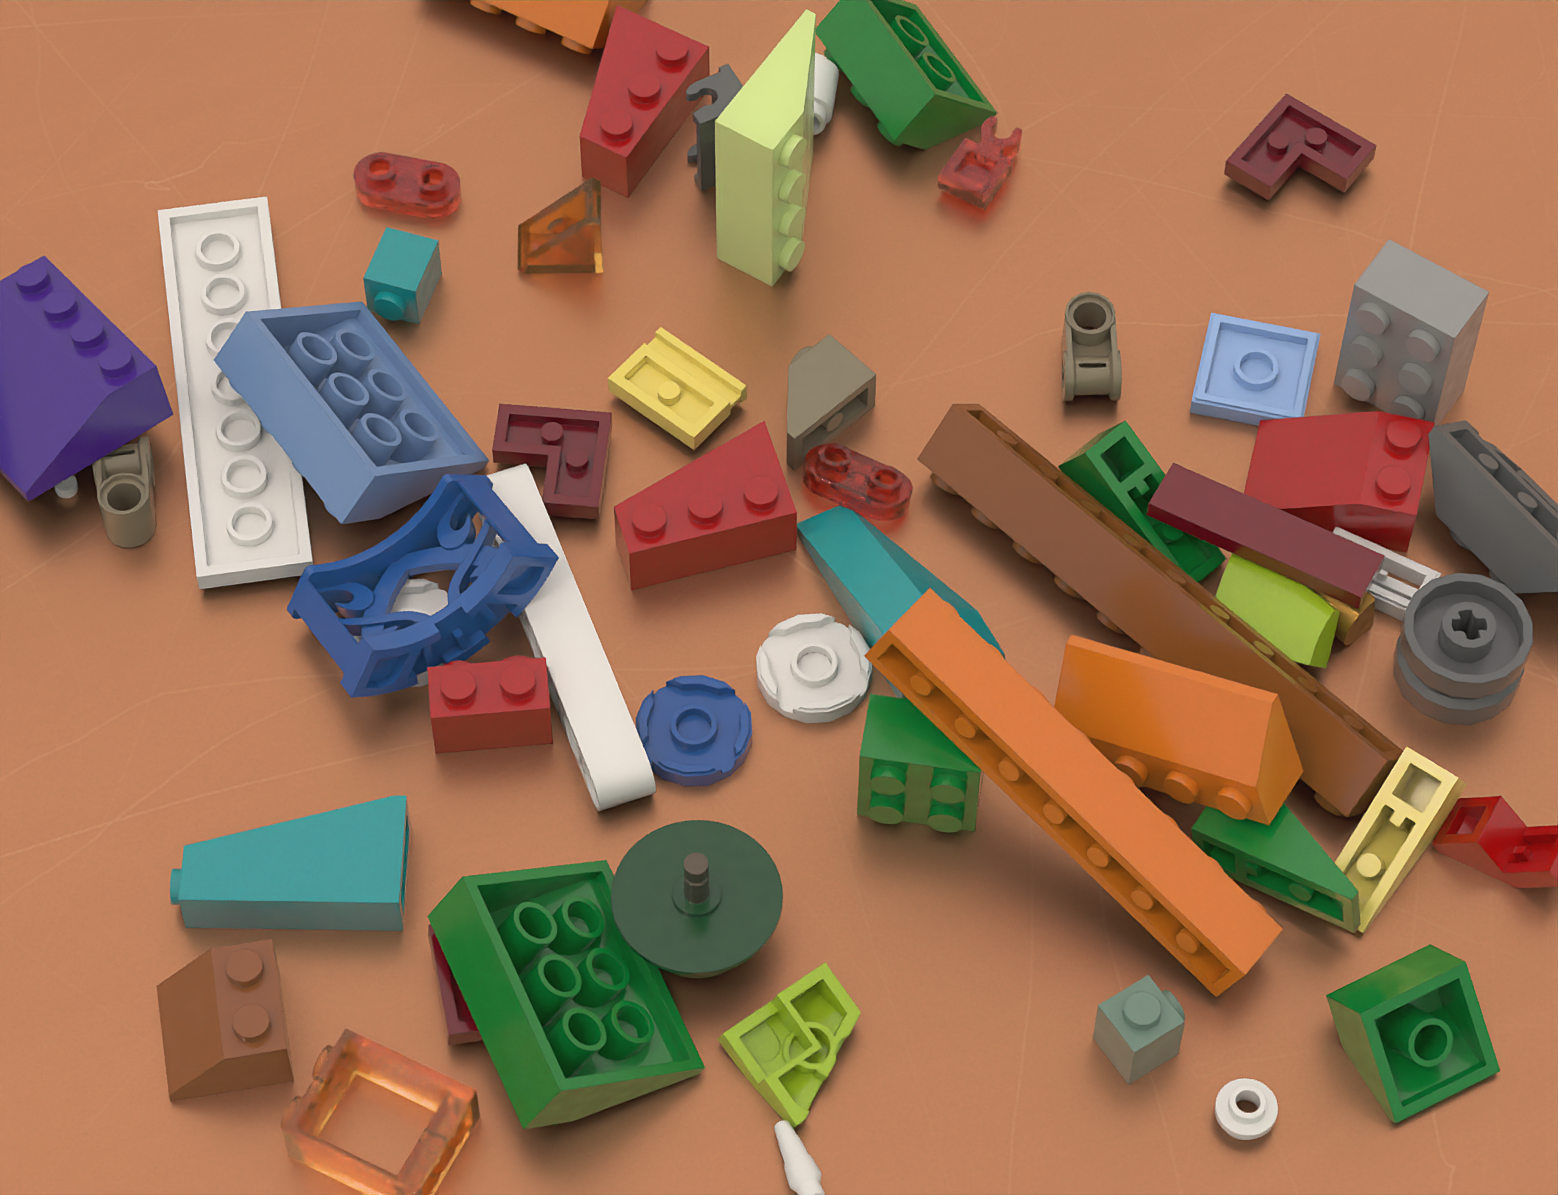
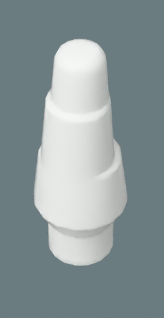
(799, 1166)

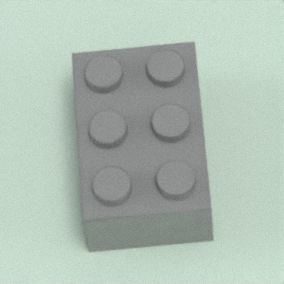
(1409, 335)

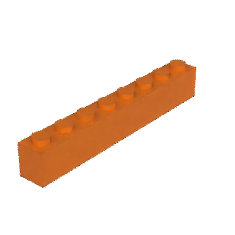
(1074, 793)

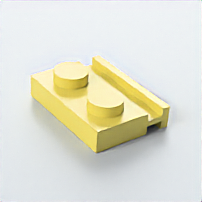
(677, 388)

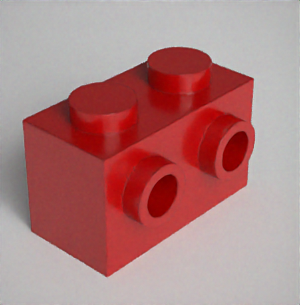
(489, 704)

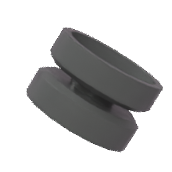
(1462, 648)

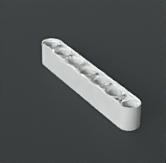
(577, 666)

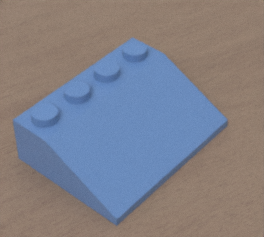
(346, 407)

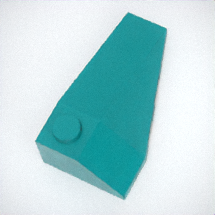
(875, 575)

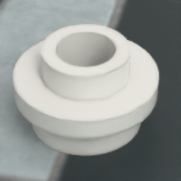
(1241, 1124)

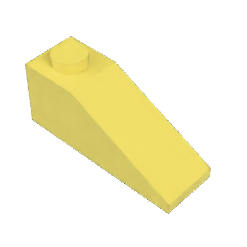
(1397, 830)

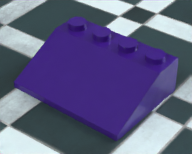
(66, 381)

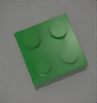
(914, 770)

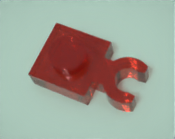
(980, 169)

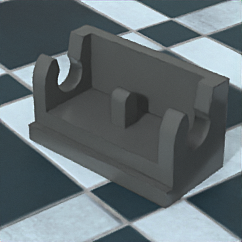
(723, 88)

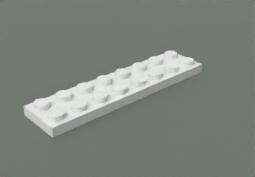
(239, 480)

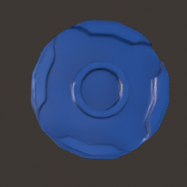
(694, 730)

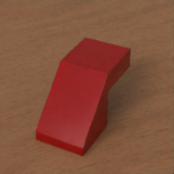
(1498, 843)

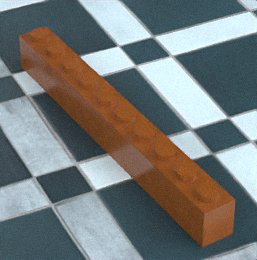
(1150, 596)

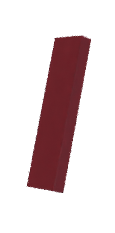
(1265, 535)

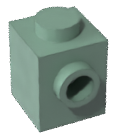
(1139, 1028)

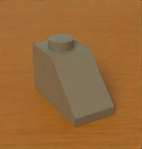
(825, 396)

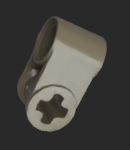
(1090, 356)
(127, 494)

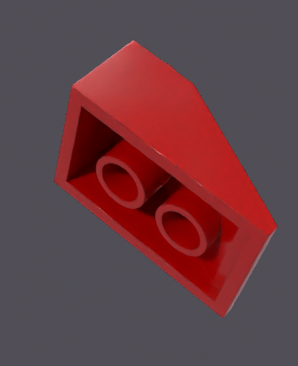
(1344, 472)

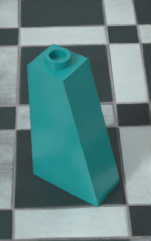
(302, 873)

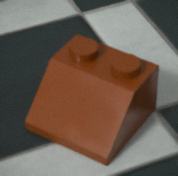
(225, 1022)

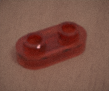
(405, 185)
(857, 482)

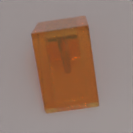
(565, 234)

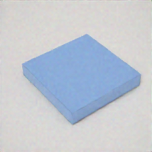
(1253, 371)

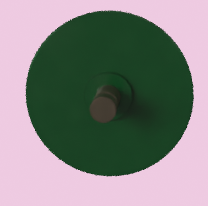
(696, 898)

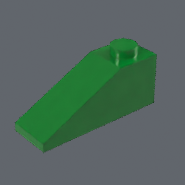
(1123, 479)
(1280, 862)

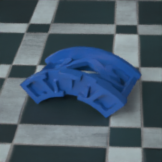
(435, 539)

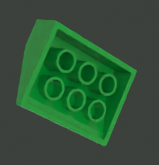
(561, 992)

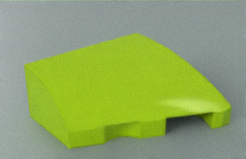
(1280, 610)
(793, 1042)

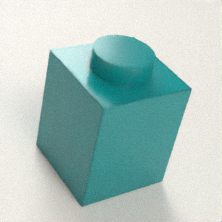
(402, 275)

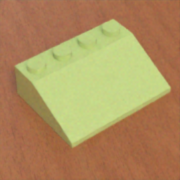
(767, 160)

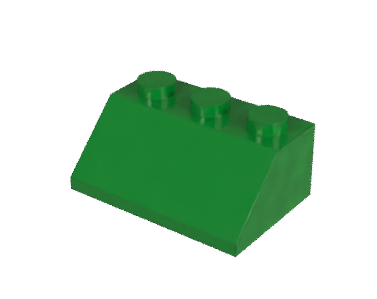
(902, 71)

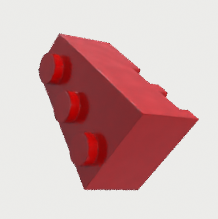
(638, 99)
(708, 514)

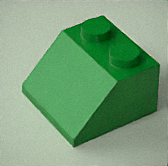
(1414, 1031)

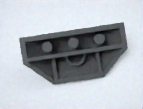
(1494, 509)

